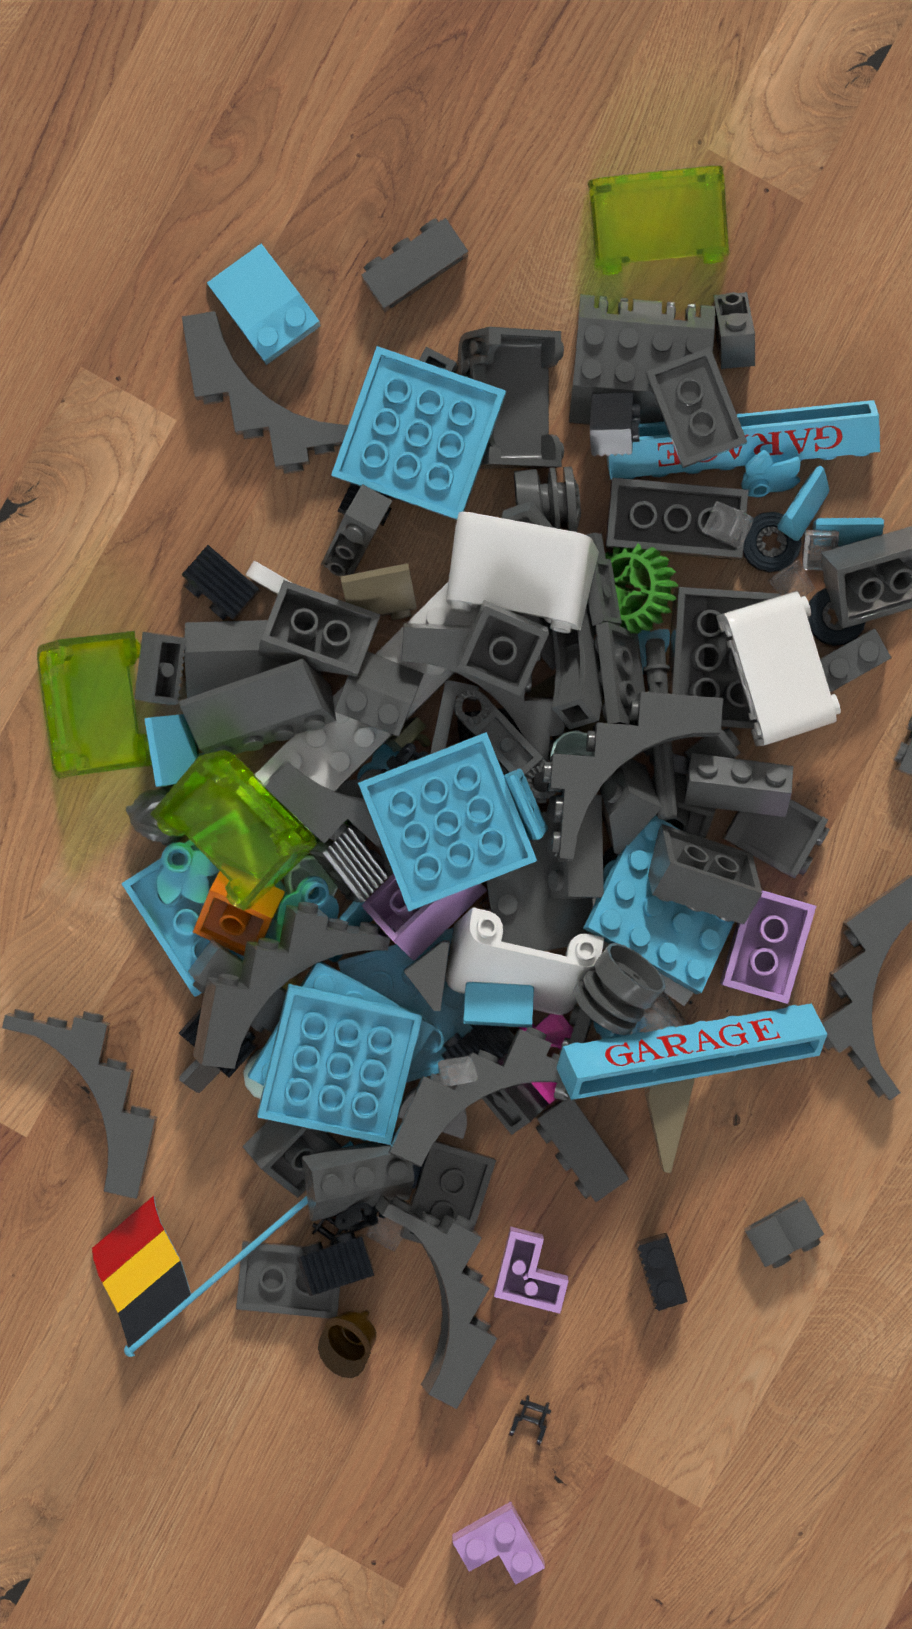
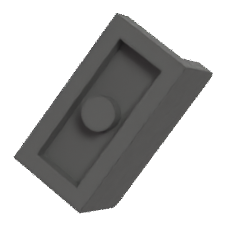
(515, 1104)

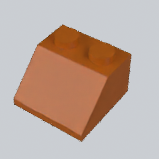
(232, 925)

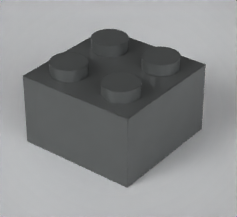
(502, 648)

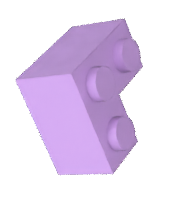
(521, 1279)
(501, 1535)

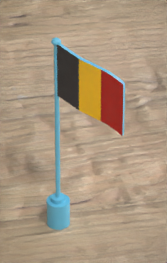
(148, 1275)

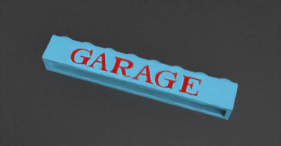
(783, 433)
(691, 1051)

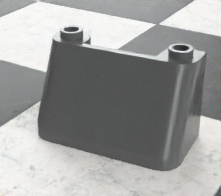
(519, 365)

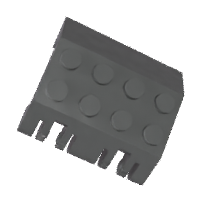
(620, 348)

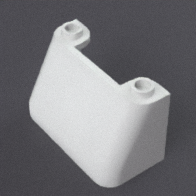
(521, 569)
(779, 668)
(481, 957)

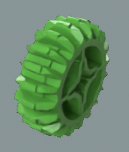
(638, 567)

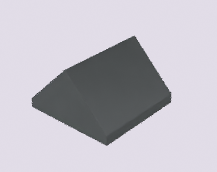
(429, 974)

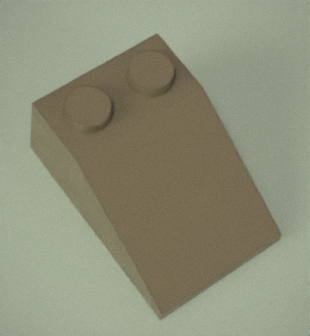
(382, 591)
(667, 1112)

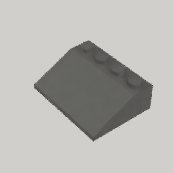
(699, 650)
(526, 905)

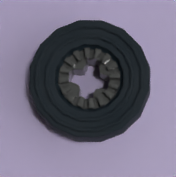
(775, 559)
(821, 626)

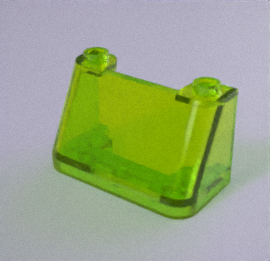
(658, 217)
(91, 704)
(235, 825)

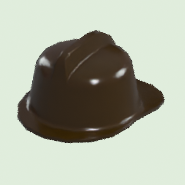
(347, 1343)

